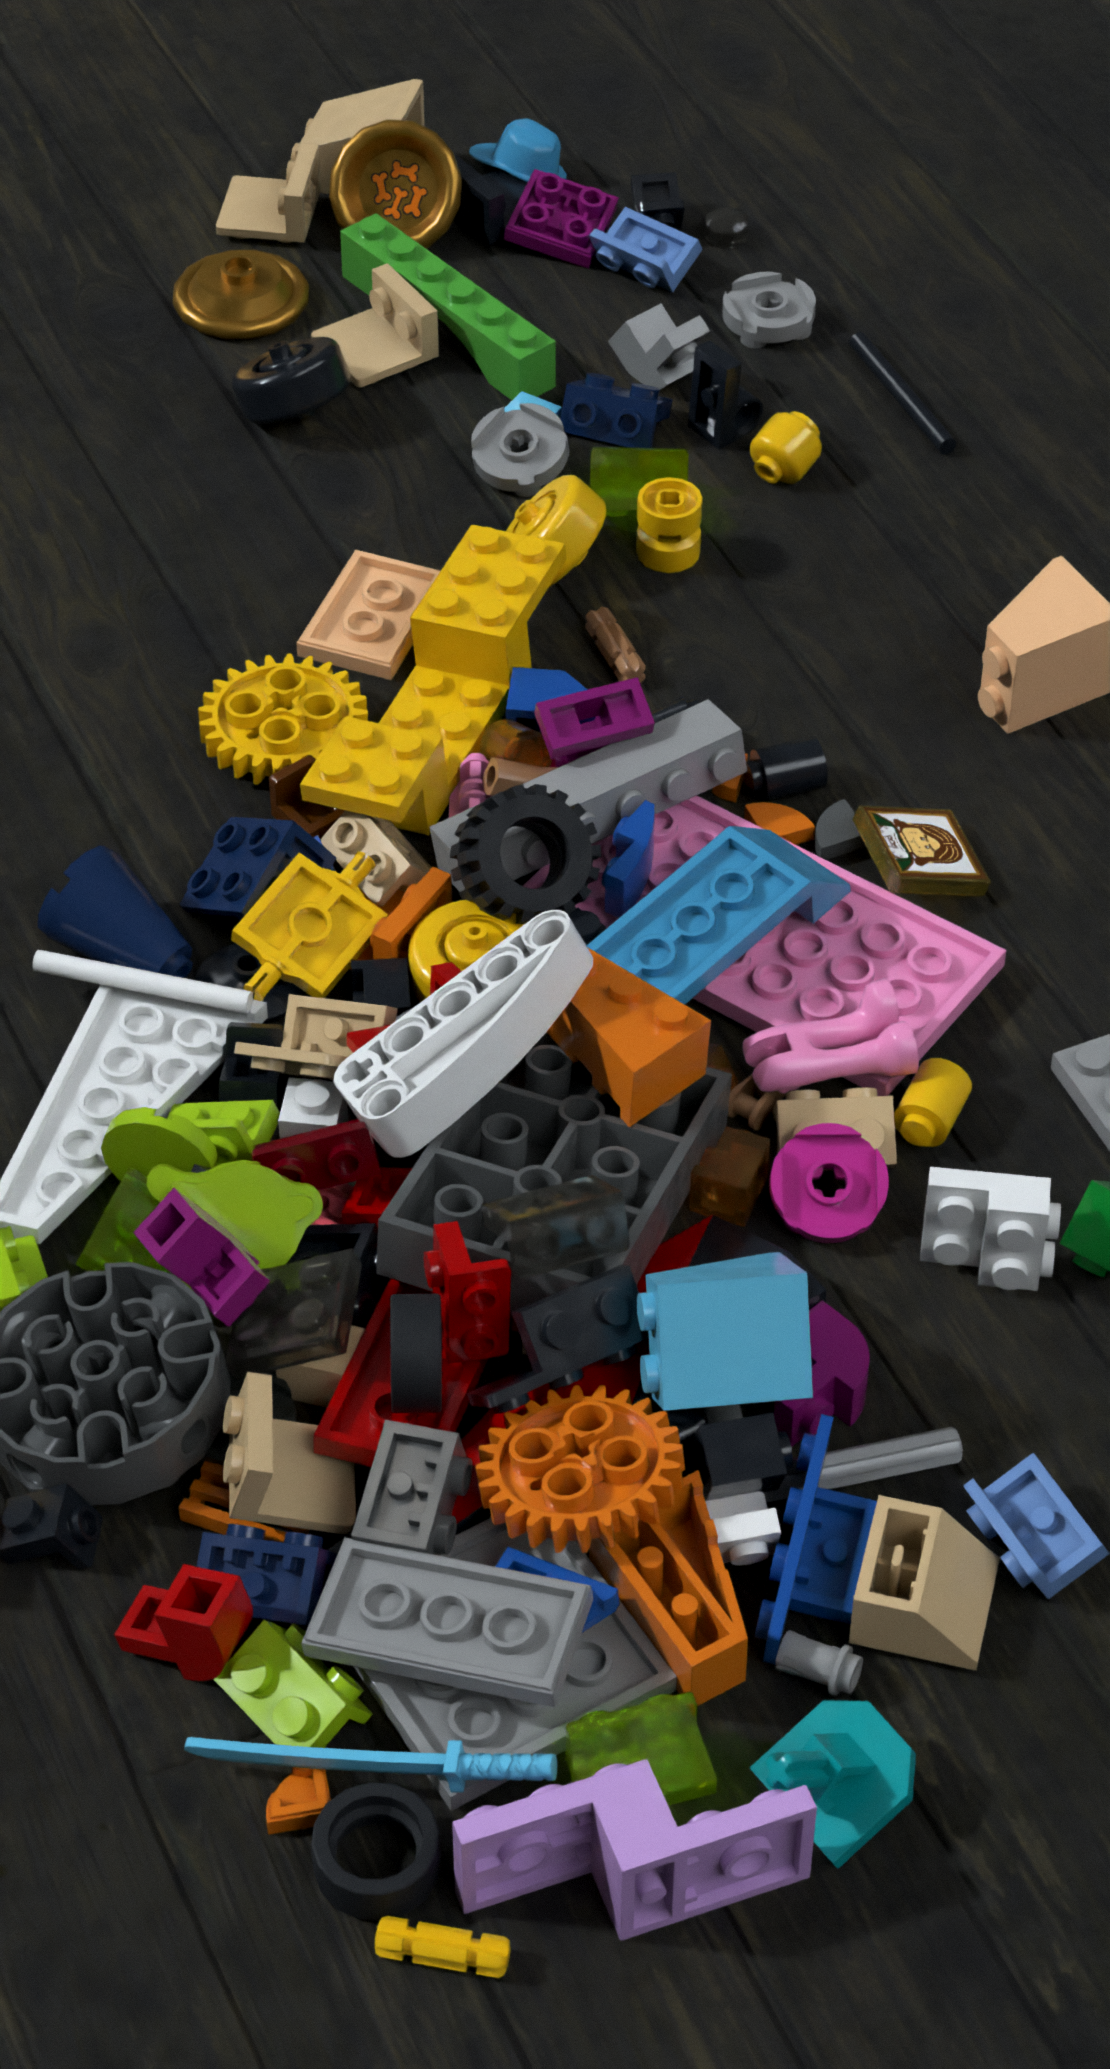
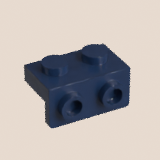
(613, 413)

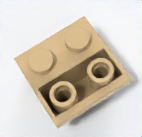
(923, 1586)

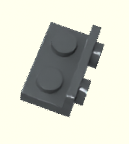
(413, 1489)

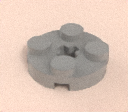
(786, 319)
(524, 470)

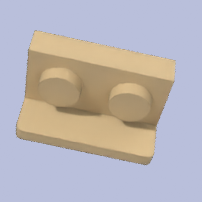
(395, 858)

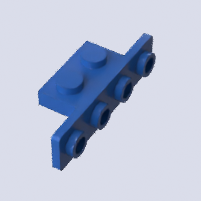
(824, 1552)

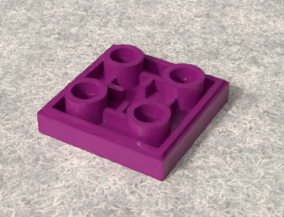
(559, 217)

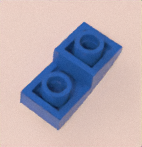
(630, 869)

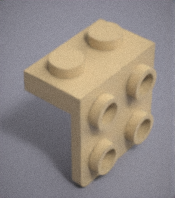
(316, 1036)
(275, 1469)

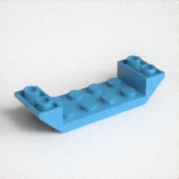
(717, 910)

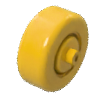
(563, 513)
(456, 935)

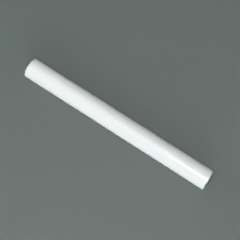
(143, 981)

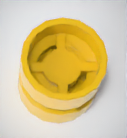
(669, 524)

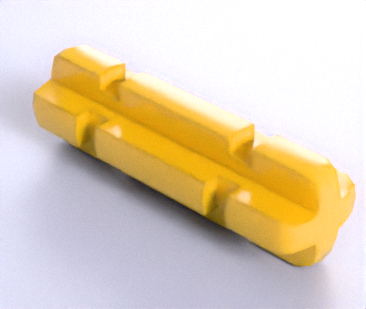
(442, 1946)

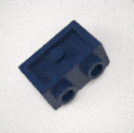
(278, 1576)

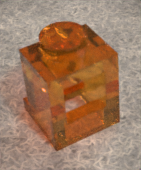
(730, 1176)

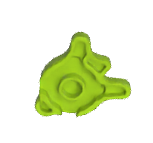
(249, 1201)

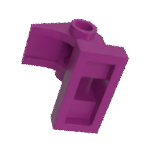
(619, 714)

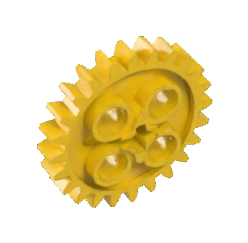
(275, 714)

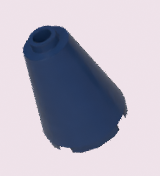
(113, 917)

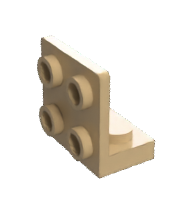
(274, 206)
(389, 336)

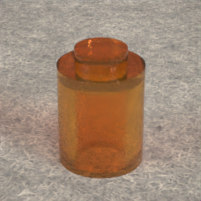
(514, 743)

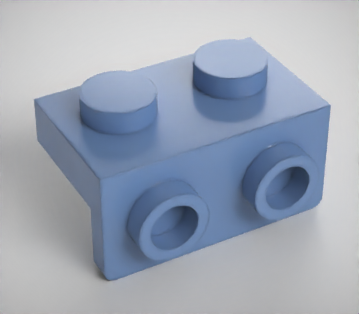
(646, 249)
(1037, 1524)

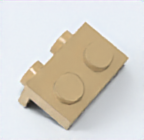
(857, 1109)

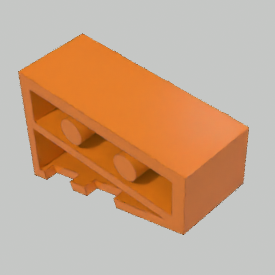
(632, 1039)

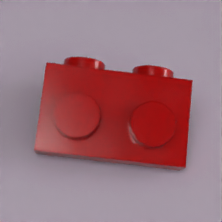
(472, 1297)

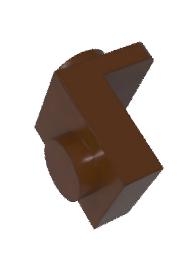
(288, 802)

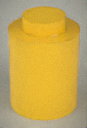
(932, 1102)

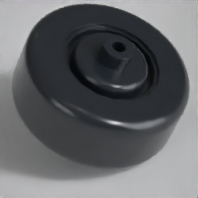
(291, 380)

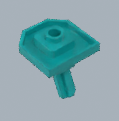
(853, 1769)

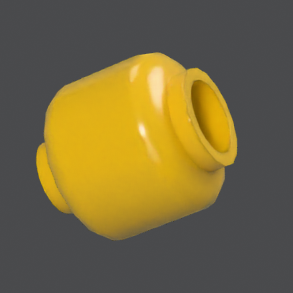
(786, 447)

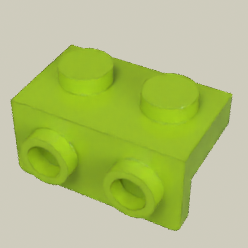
(290, 1694)

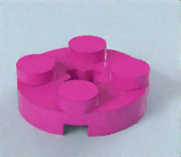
(852, 1160)

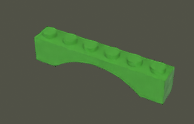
(503, 344)

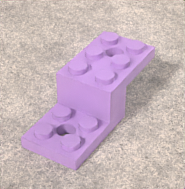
(632, 1847)

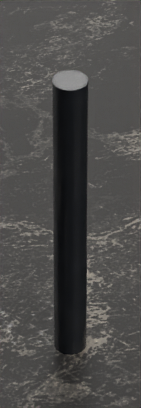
(903, 393)

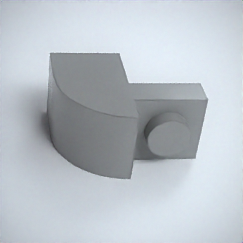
(657, 349)

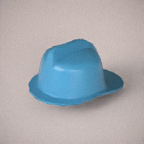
(521, 149)

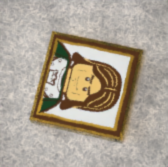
(921, 851)

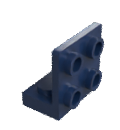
(246, 862)

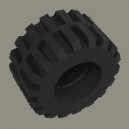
(554, 824)

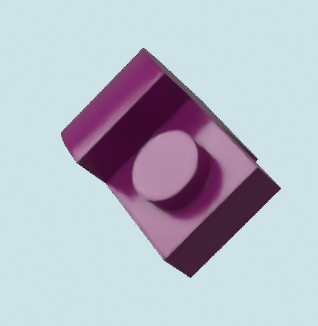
(203, 1255)
(838, 1375)

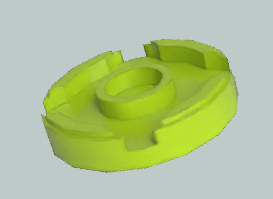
(147, 1140)

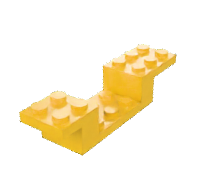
(465, 648)

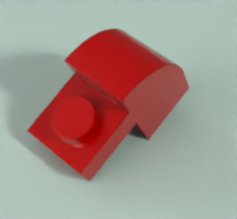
(190, 1622)

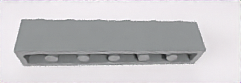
(665, 767)

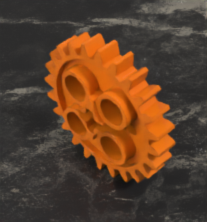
(580, 1468)

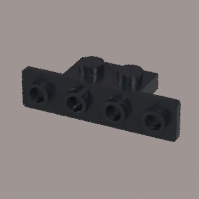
(568, 1333)

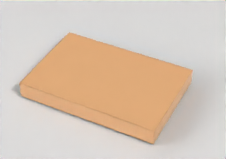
(367, 615)

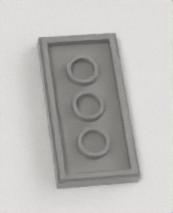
(449, 1621)

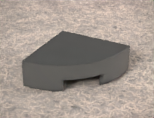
(837, 832)

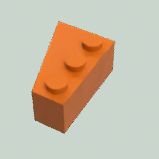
(681, 1593)

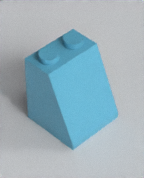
(727, 1333)

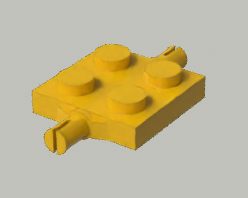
(309, 926)

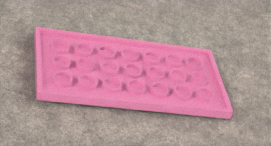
(823, 967)

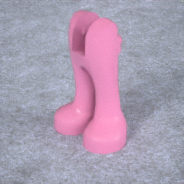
(798, 1052)

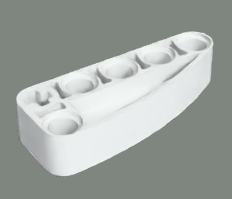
(464, 1035)

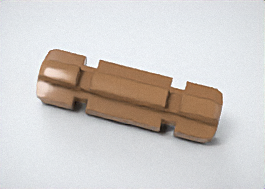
(614, 645)

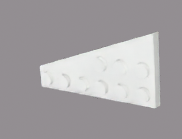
(123, 1057)

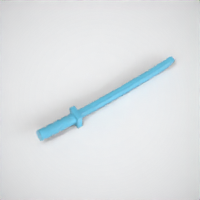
(455, 1764)

